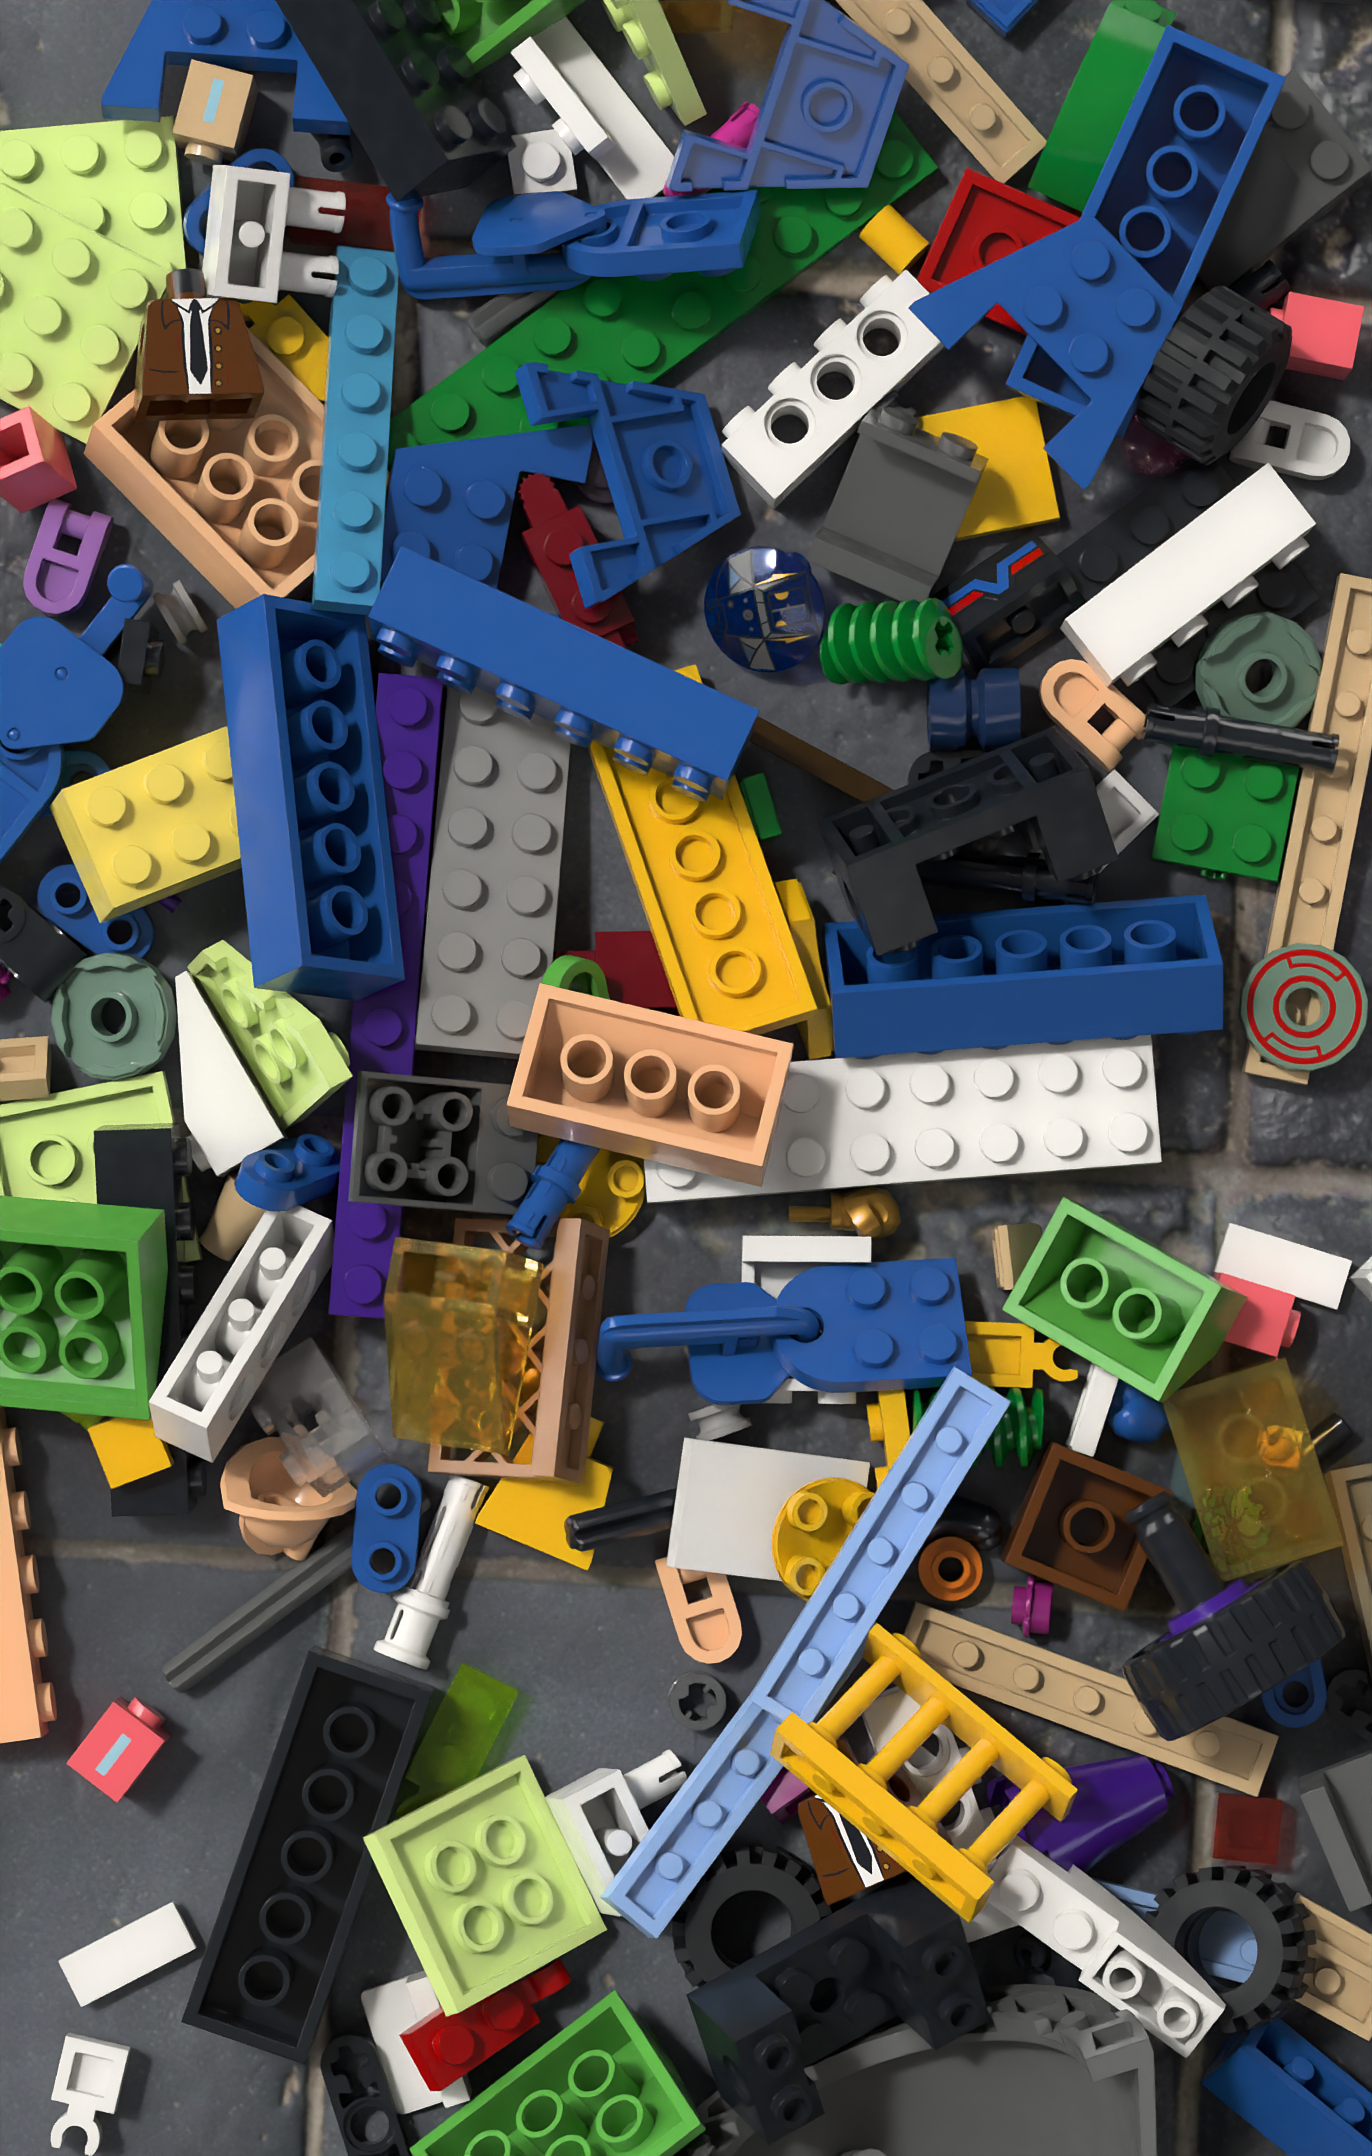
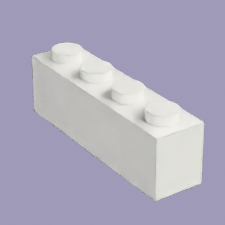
(1188, 576)

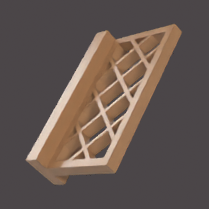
(567, 1358)

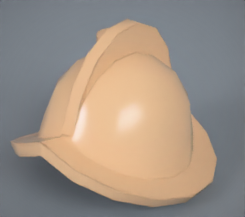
(270, 1504)

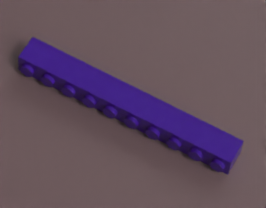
(386, 1021)

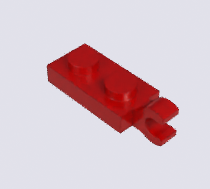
(455, 2044)

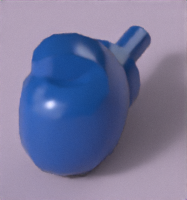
(1136, 1415)

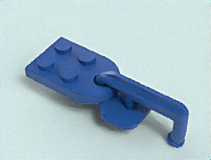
(605, 240)
(54, 695)
(877, 1324)

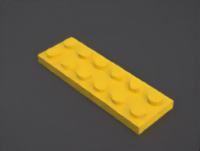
(707, 899)

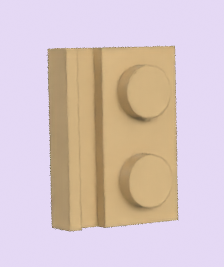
(1342, 1971)

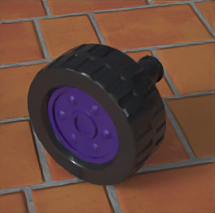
(1228, 1637)

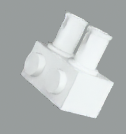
(247, 235)
(604, 1820)

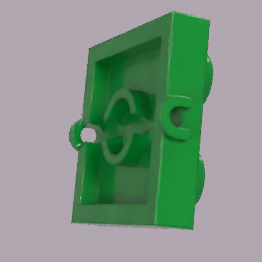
(1225, 815)

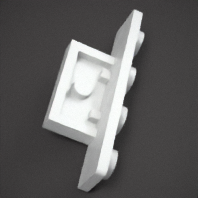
(593, 109)

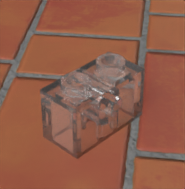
(342, 1442)

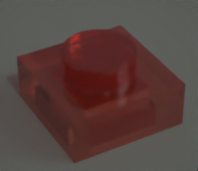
(1246, 1828)

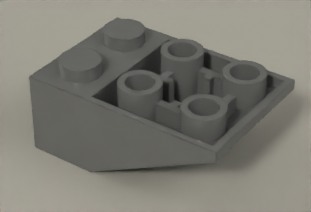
(438, 1145)

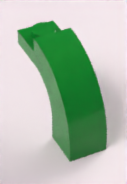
(1099, 100)

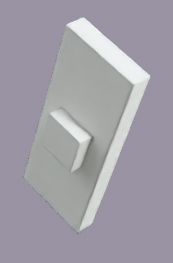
(1283, 1265)
(127, 1953)

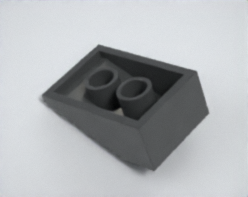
(1292, 180)

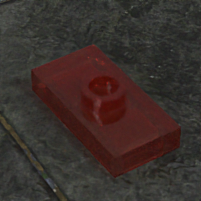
(365, 218)

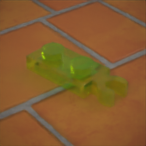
(459, 1735)

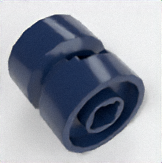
(974, 709)

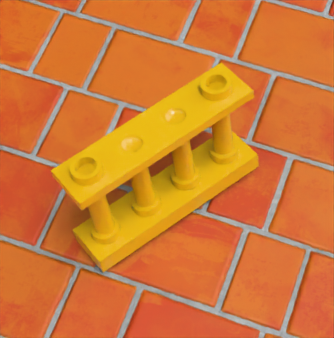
(911, 1832)

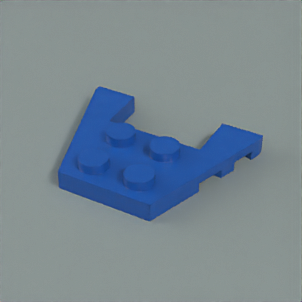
(225, 35)
(819, 112)
(1086, 310)
(657, 463)
(460, 495)

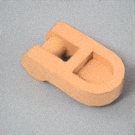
(1071, 698)
(706, 1627)

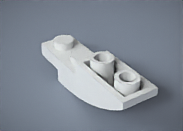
(1108, 1942)

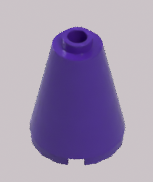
(1110, 1809)

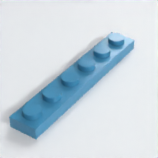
(356, 432)

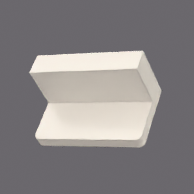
(391, 2011)

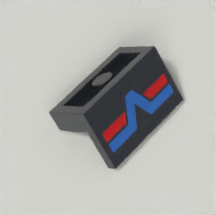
(1010, 601)

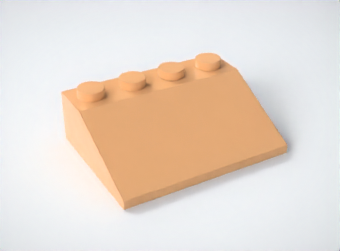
(228, 490)

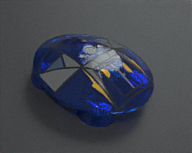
(765, 608)

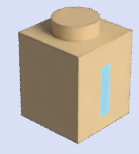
(214, 113)

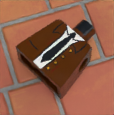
(195, 356)
(840, 1852)

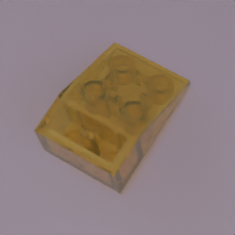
(458, 1342)

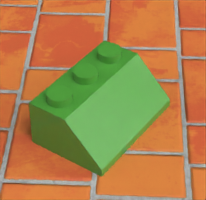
(1122, 1301)

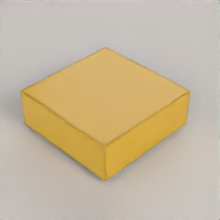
(129, 1449)

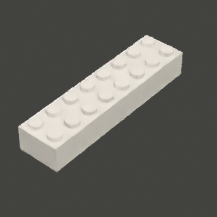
(949, 1119)

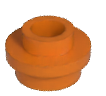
(929, 1565)

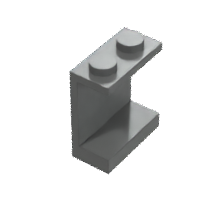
(898, 506)
(1341, 1815)

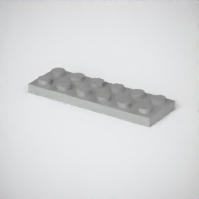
(491, 877)

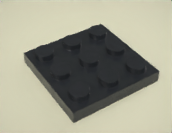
(1144, 526)

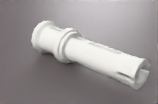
(423, 1600)

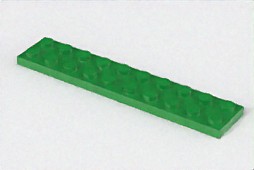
(649, 328)

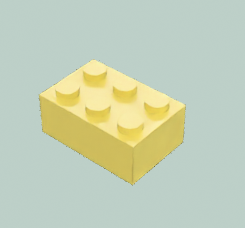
(153, 825)

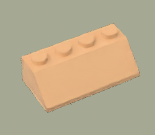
(650, 1084)

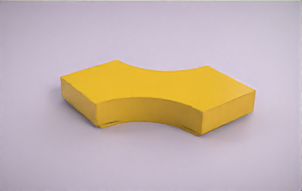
(817, 1031)

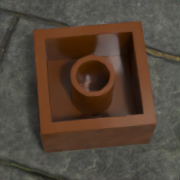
(1077, 1528)

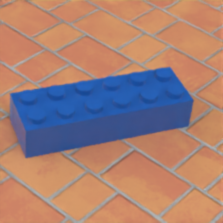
(1168, 181)
(561, 675)
(309, 800)
(1028, 978)

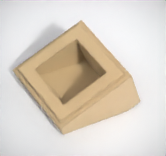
(1012, 1251)

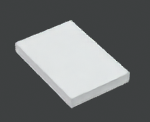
(732, 1499)

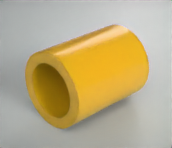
(894, 240)

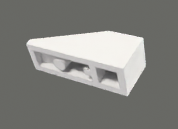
(219, 1094)

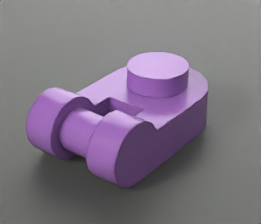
(58, 580)

